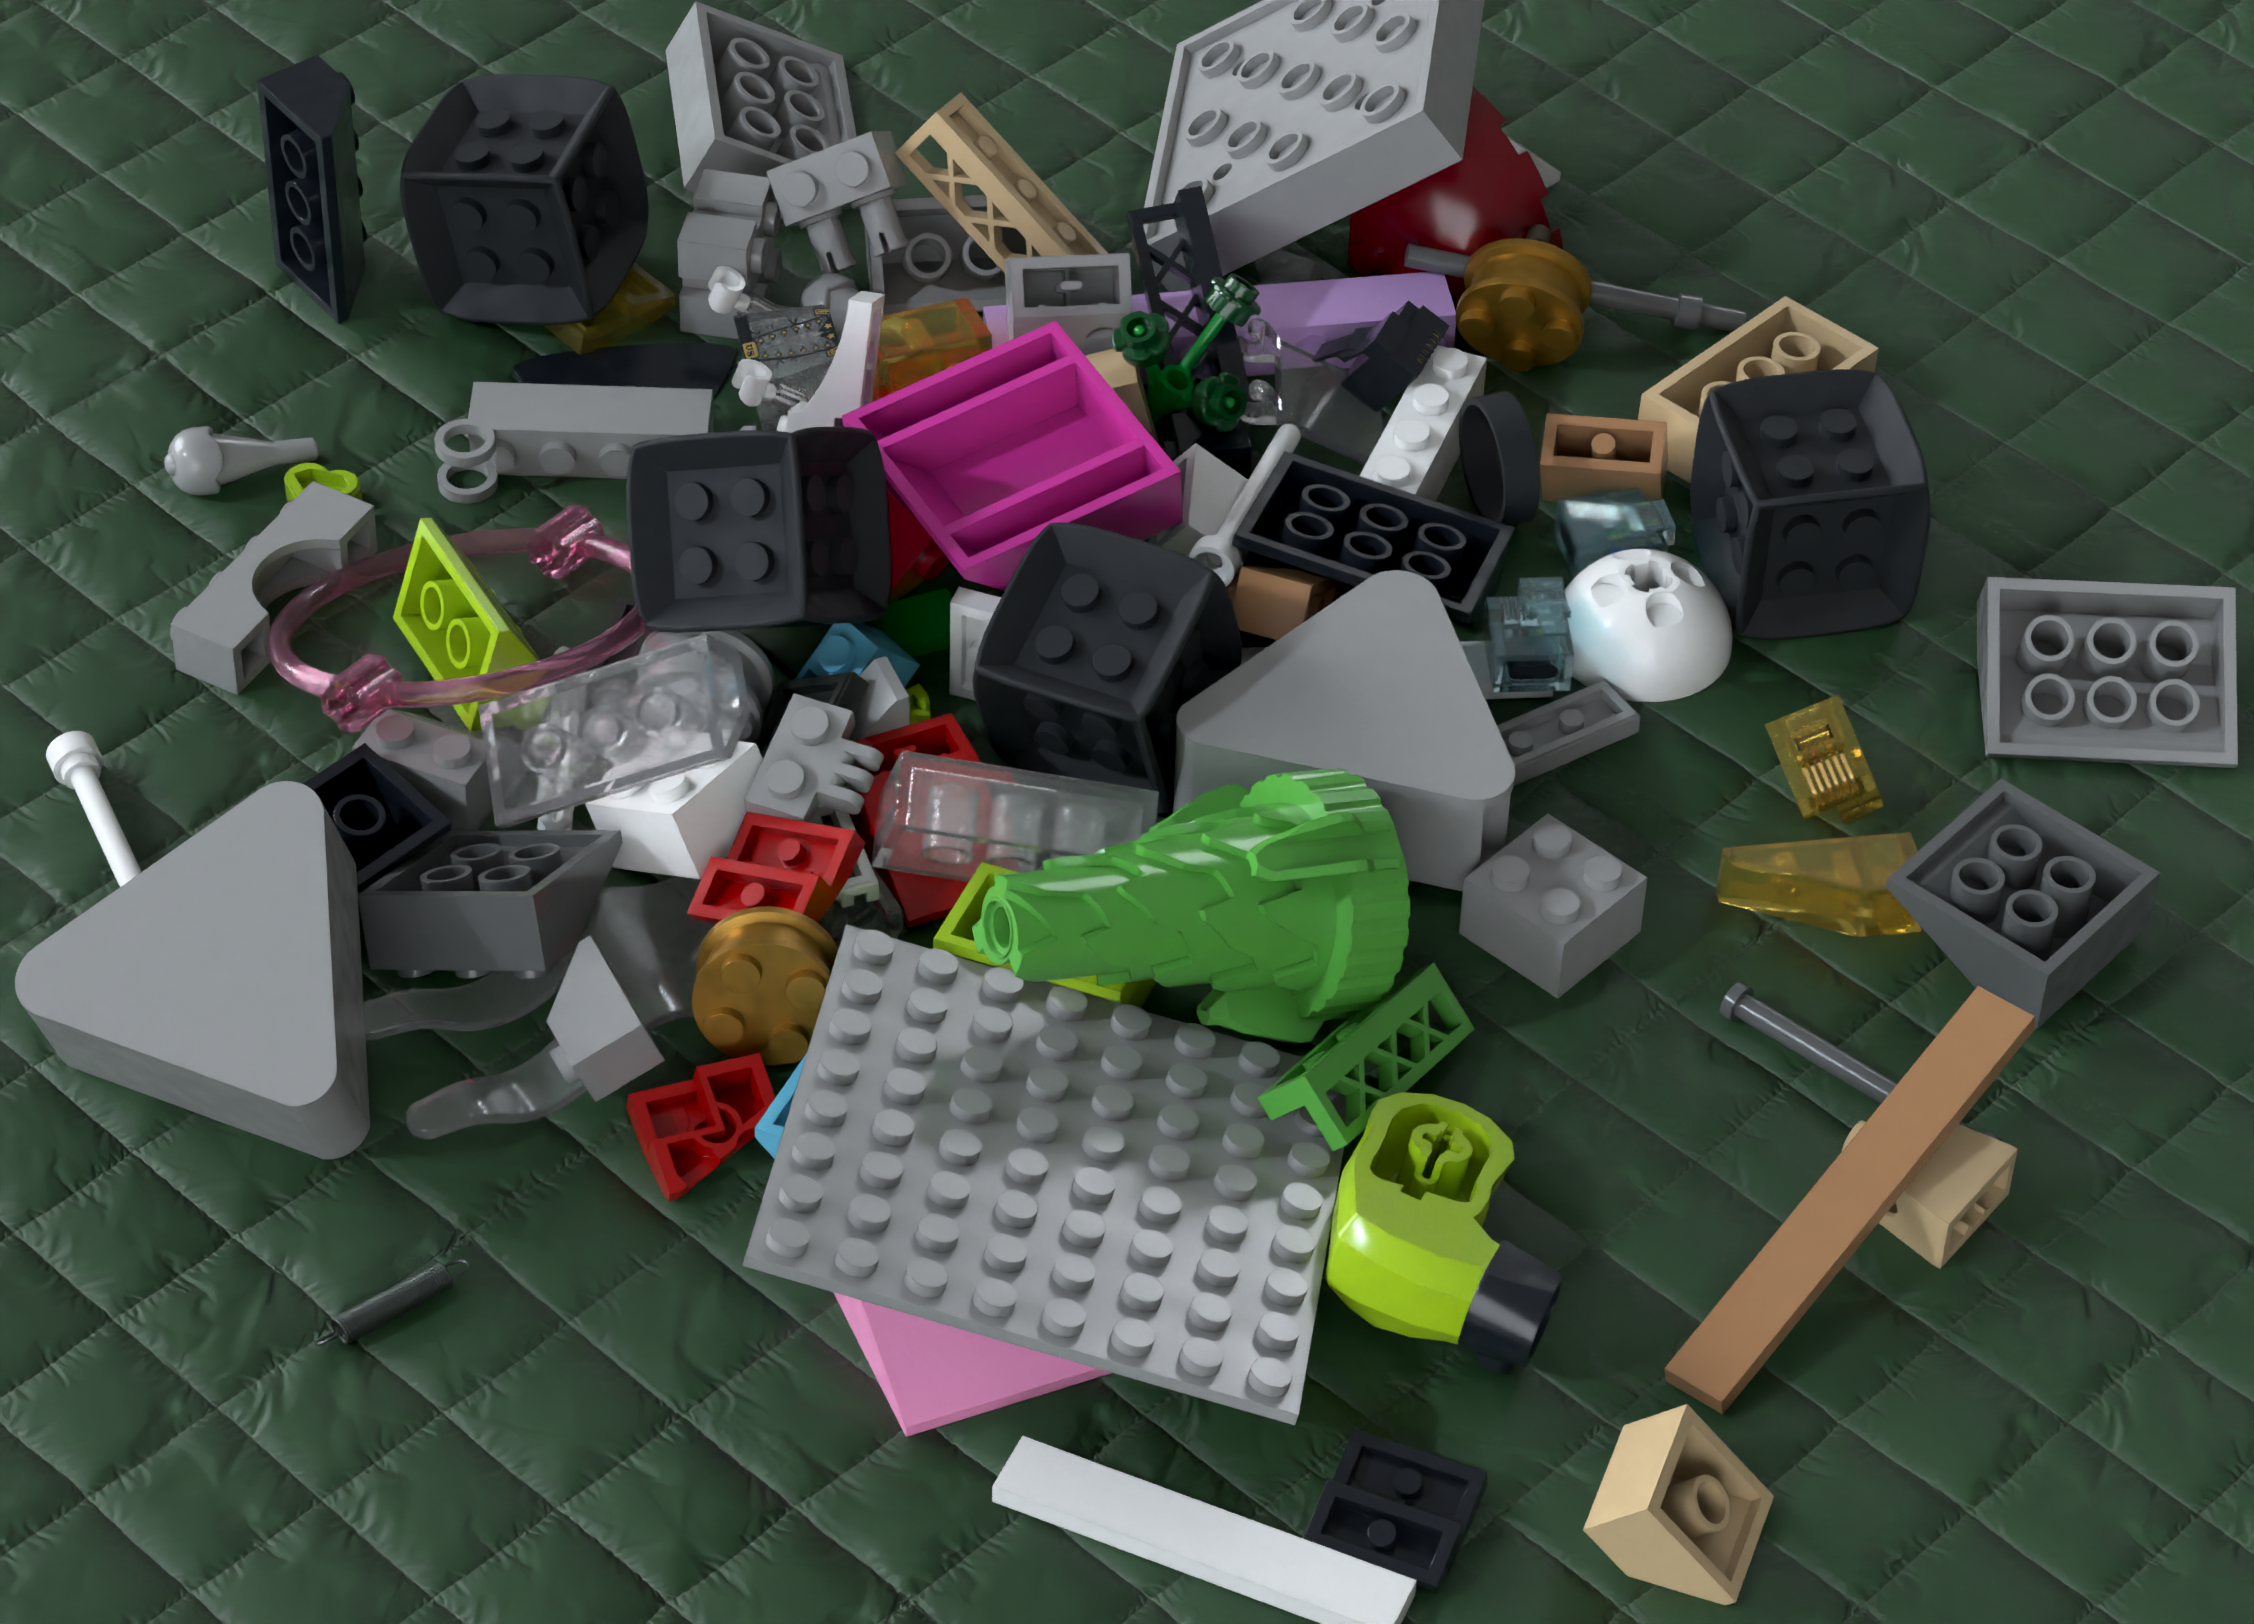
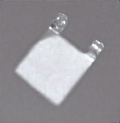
(1307, 397)

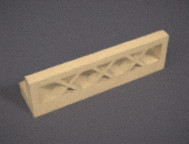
(1005, 181)

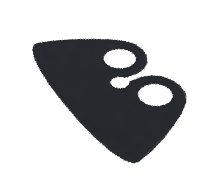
(638, 365)

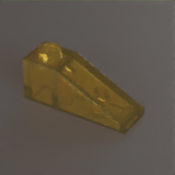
(1822, 882)

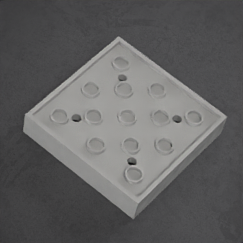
(1310, 116)

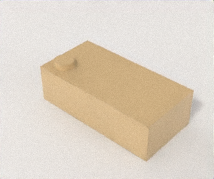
(1775, 342)

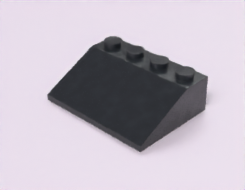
(1363, 527)

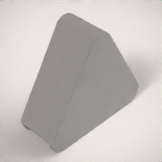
(1372, 692)
(224, 978)

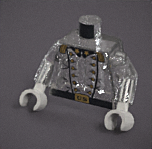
(780, 346)

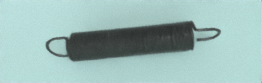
(392, 1303)

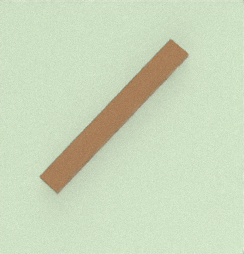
(1849, 1200)

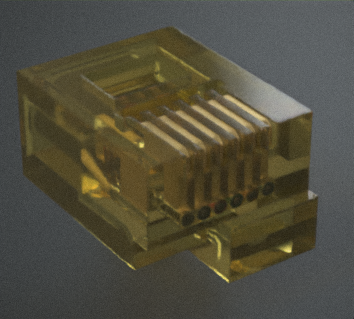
(1824, 761)

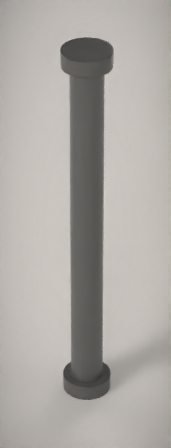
(1742, 1005)

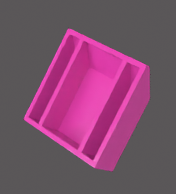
(1019, 445)

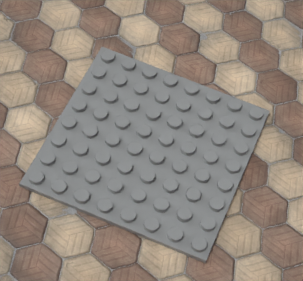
(1053, 1176)

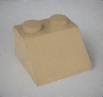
(1679, 1507)

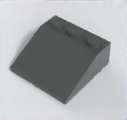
(2025, 899)
(487, 902)

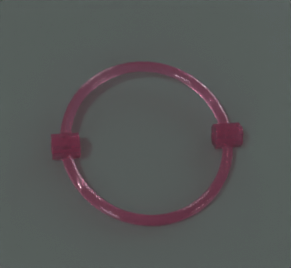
(373, 686)

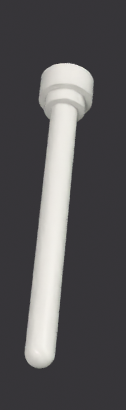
(1217, 550)
(78, 765)

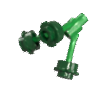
(1145, 343)

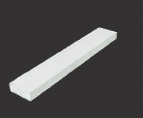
(1199, 1538)

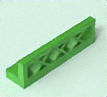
(1371, 1038)

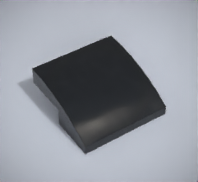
(1397, 1508)

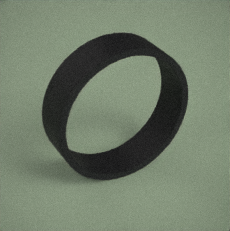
(1480, 424)

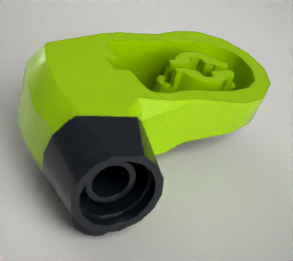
(1413, 1240)

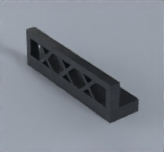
(1201, 265)

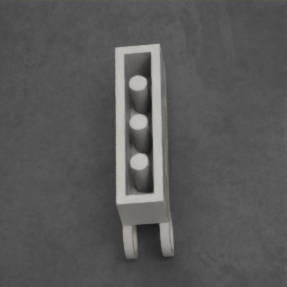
(562, 430)

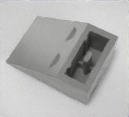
(1078, 291)

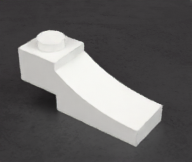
(851, 373)

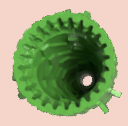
(1265, 893)

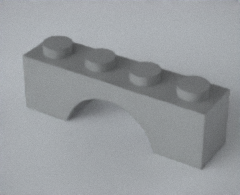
(227, 626)

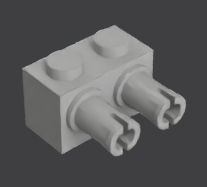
(844, 176)

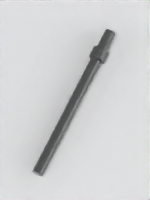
(1684, 310)

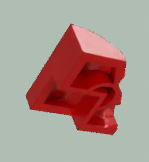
(701, 1121)

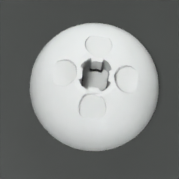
(1647, 626)

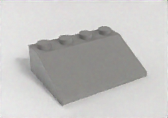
(751, 96)
(2108, 672)

